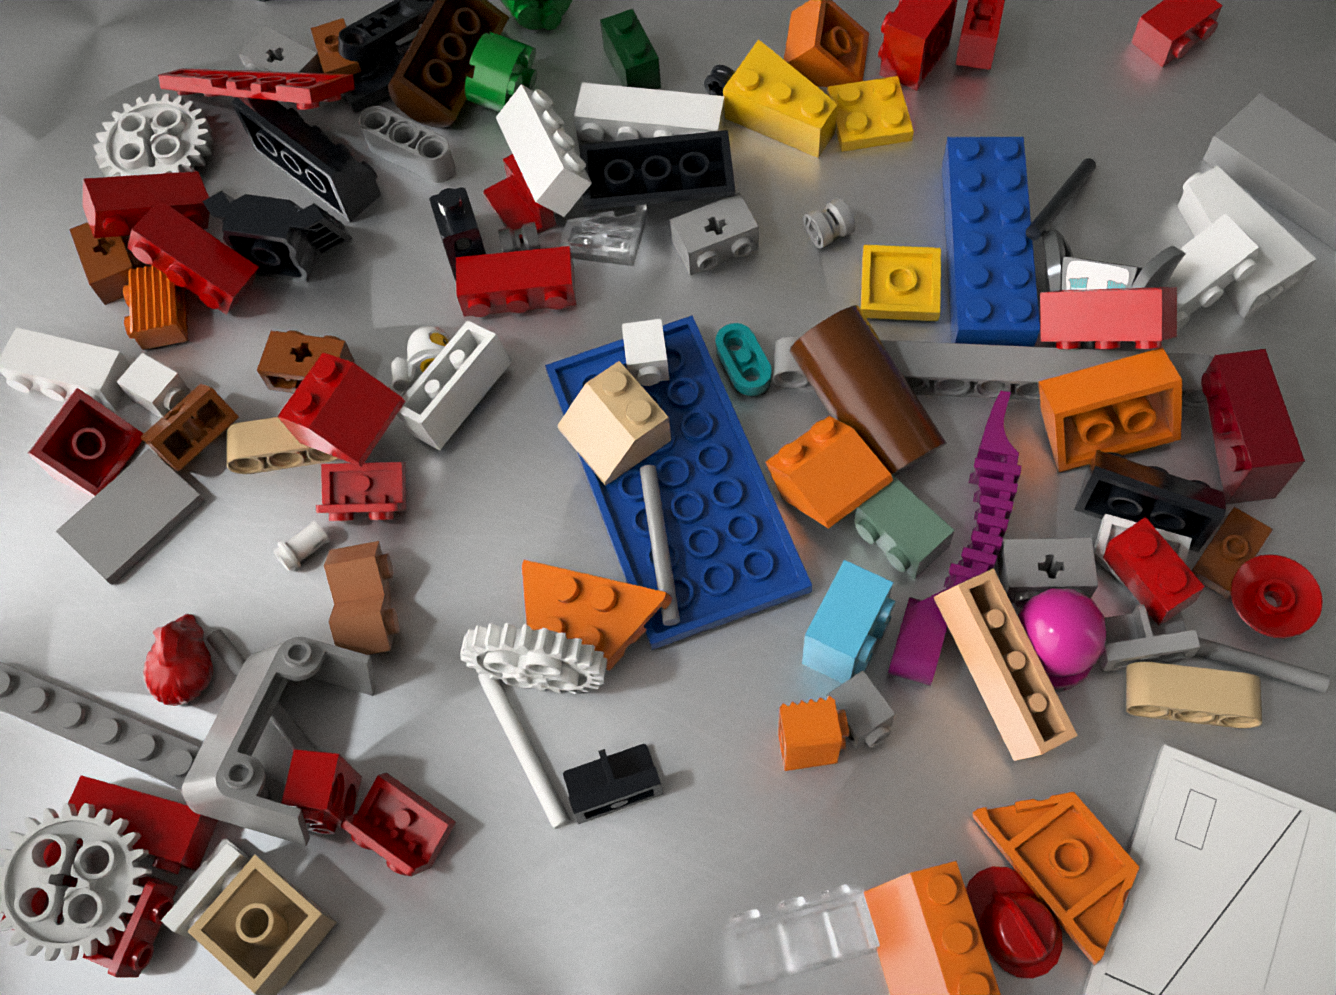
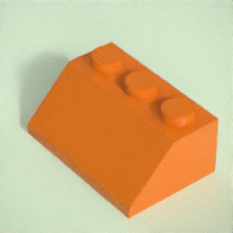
(1112, 408)
(930, 935)

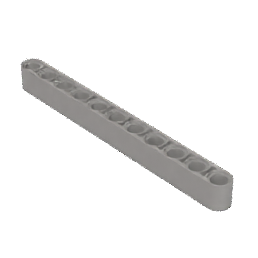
(988, 369)

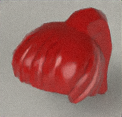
(178, 662)

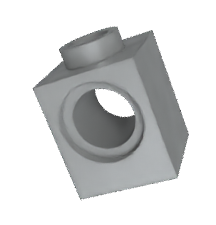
(866, 711)

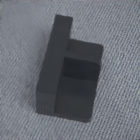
(612, 783)

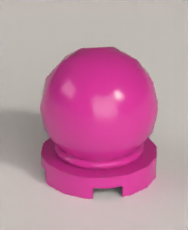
(1065, 634)

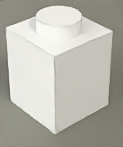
(646, 351)
(153, 385)

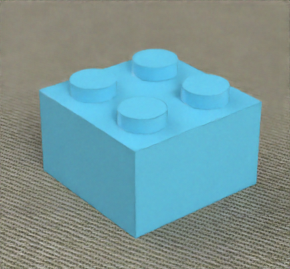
(848, 623)

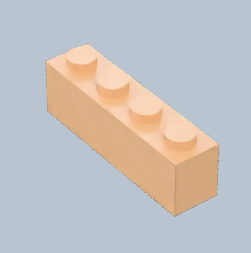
(1005, 666)

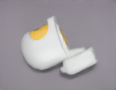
(422, 349)

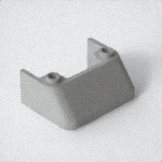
(225, 775)

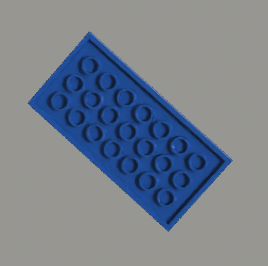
(718, 512)

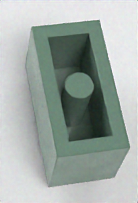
(903, 528)

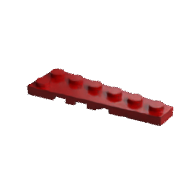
(294, 87)

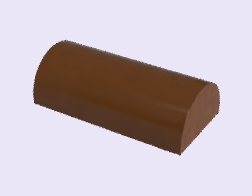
(435, 67)
(866, 389)

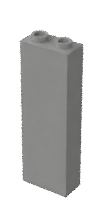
(1281, 164)

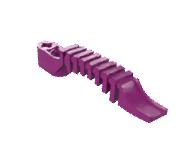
(997, 477)

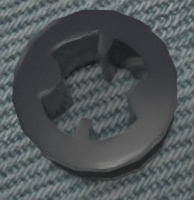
(718, 79)

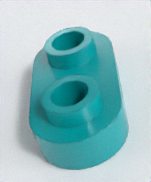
(744, 362)

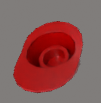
(1014, 923)

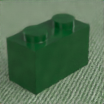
(630, 51)

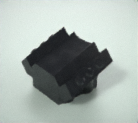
(277, 233)

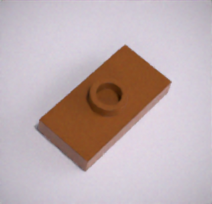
(326, 43)
(1232, 545)

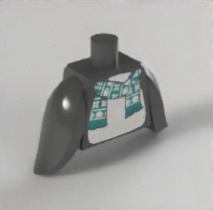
(1073, 273)

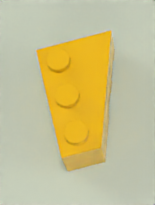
(779, 102)

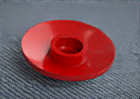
(1285, 581)

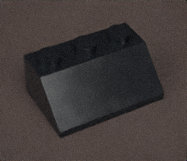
(1142, 491)

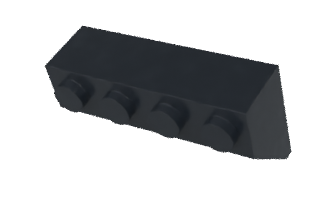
(308, 156)
(658, 170)

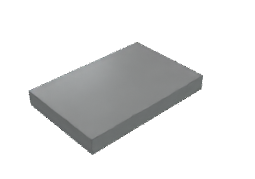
(130, 516)

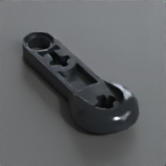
(382, 28)

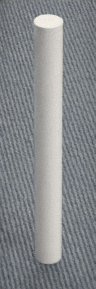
(525, 751)

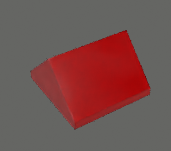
(85, 444)

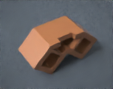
(361, 597)

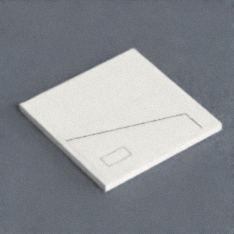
(1226, 890)

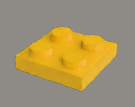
(871, 114)
(901, 282)

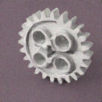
(178, 140)
(533, 658)
(27, 873)

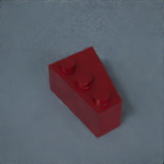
(1250, 427)

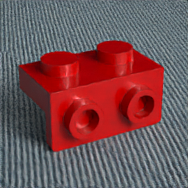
(369, 488)
(399, 826)
(135, 945)

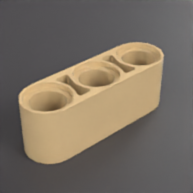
(267, 447)
(1193, 695)

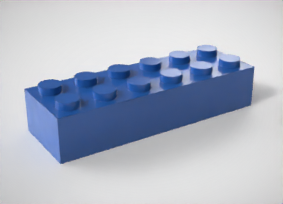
(987, 242)

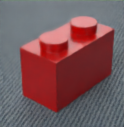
(1175, 27)
(1152, 571)

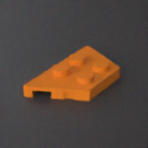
(589, 607)
(1067, 864)

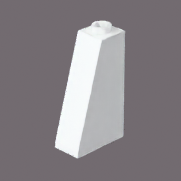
(1281, 257)

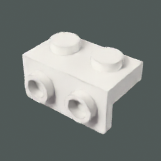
(205, 887)

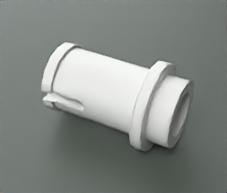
(301, 546)

